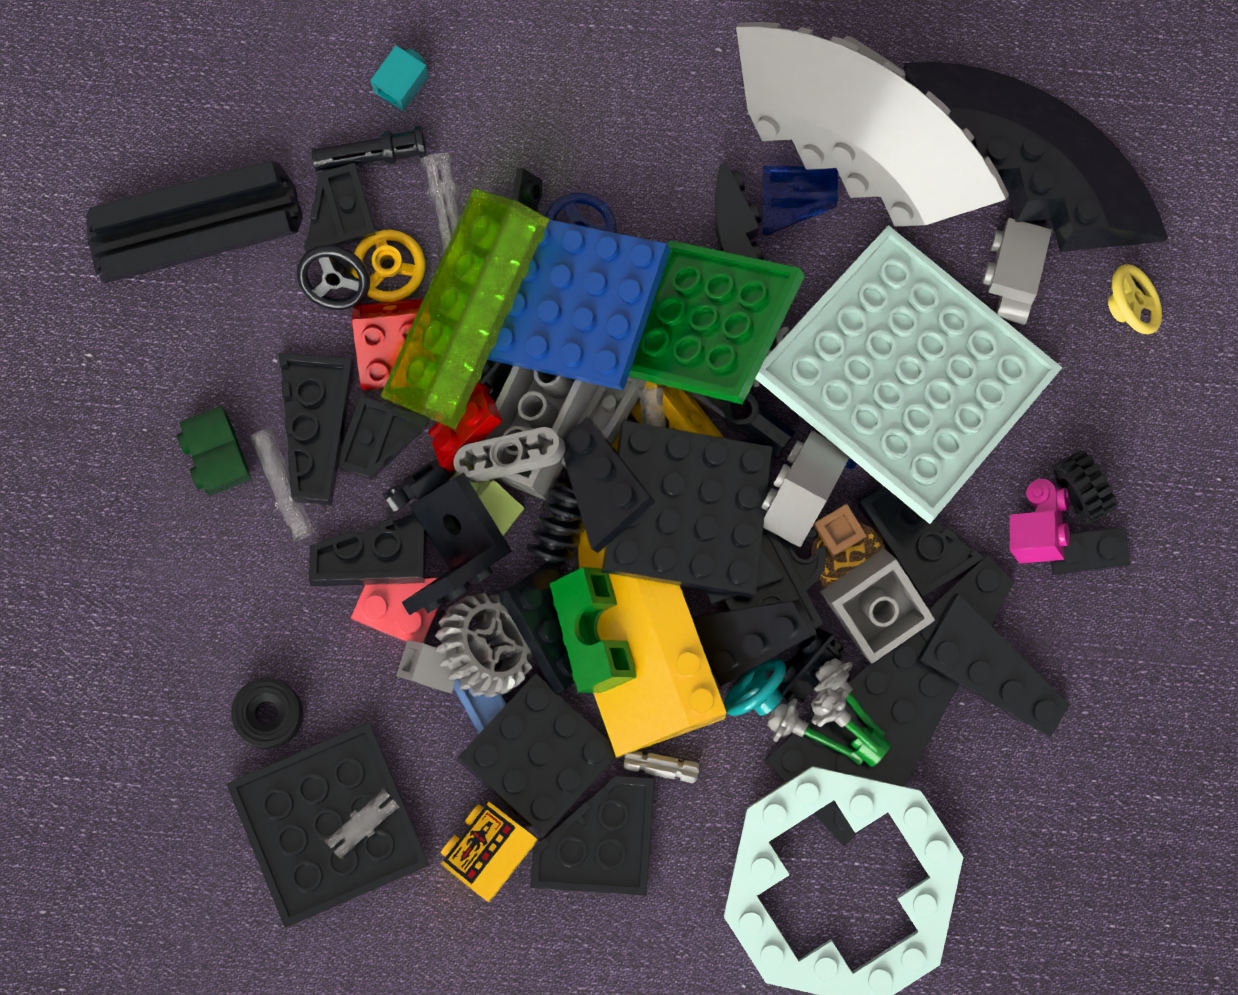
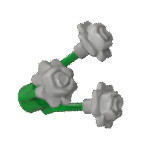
(828, 707)

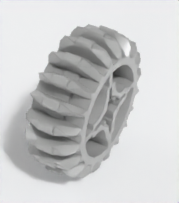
(475, 652)

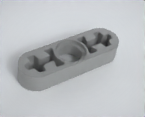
(533, 438)

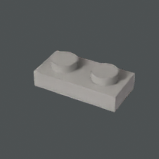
(612, 406)

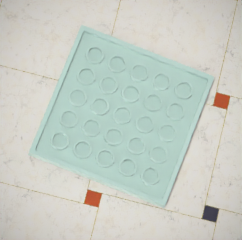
(907, 373)

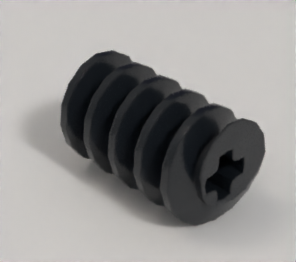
(559, 527)

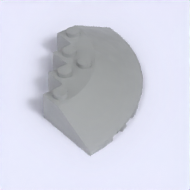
(864, 123)

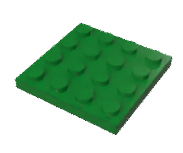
(713, 321)

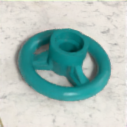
(755, 691)

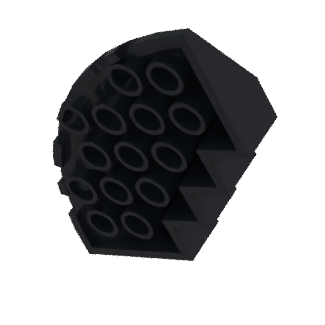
(1046, 157)

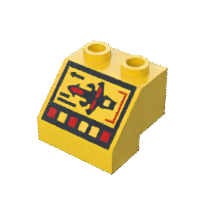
(487, 850)

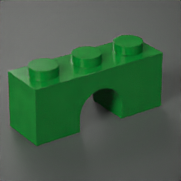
(579, 604)

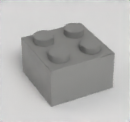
(803, 488)
(878, 605)

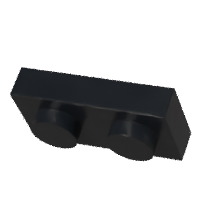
(1093, 552)

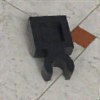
(416, 485)

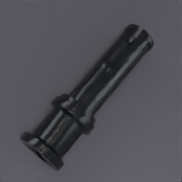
(390, 151)

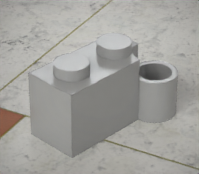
(1017, 268)

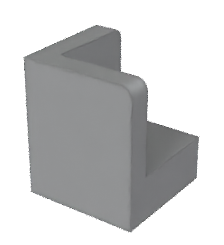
(422, 665)

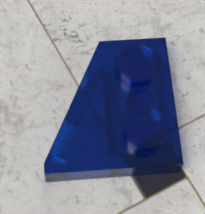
(795, 195)

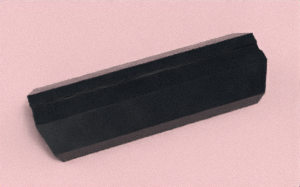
(192, 221)

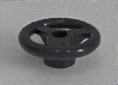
(337, 272)

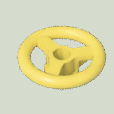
(1129, 301)

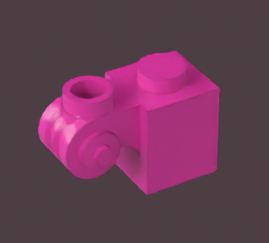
(1042, 533)

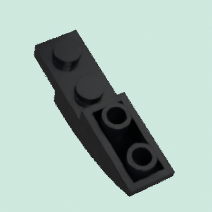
(734, 218)

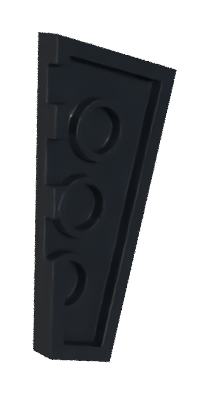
(315, 412)
(983, 662)

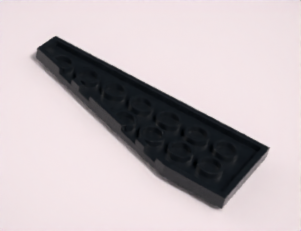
(899, 697)

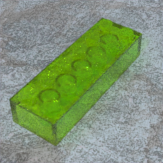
(465, 307)

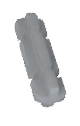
(662, 766)

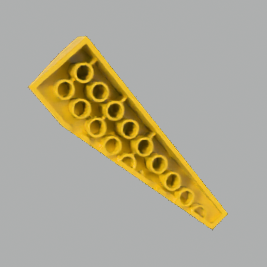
(673, 675)

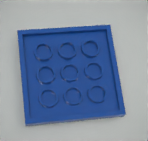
(582, 305)

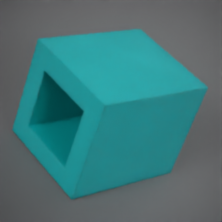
(400, 77)

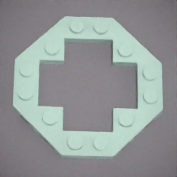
(861, 802)

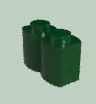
(214, 451)

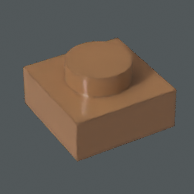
(839, 530)

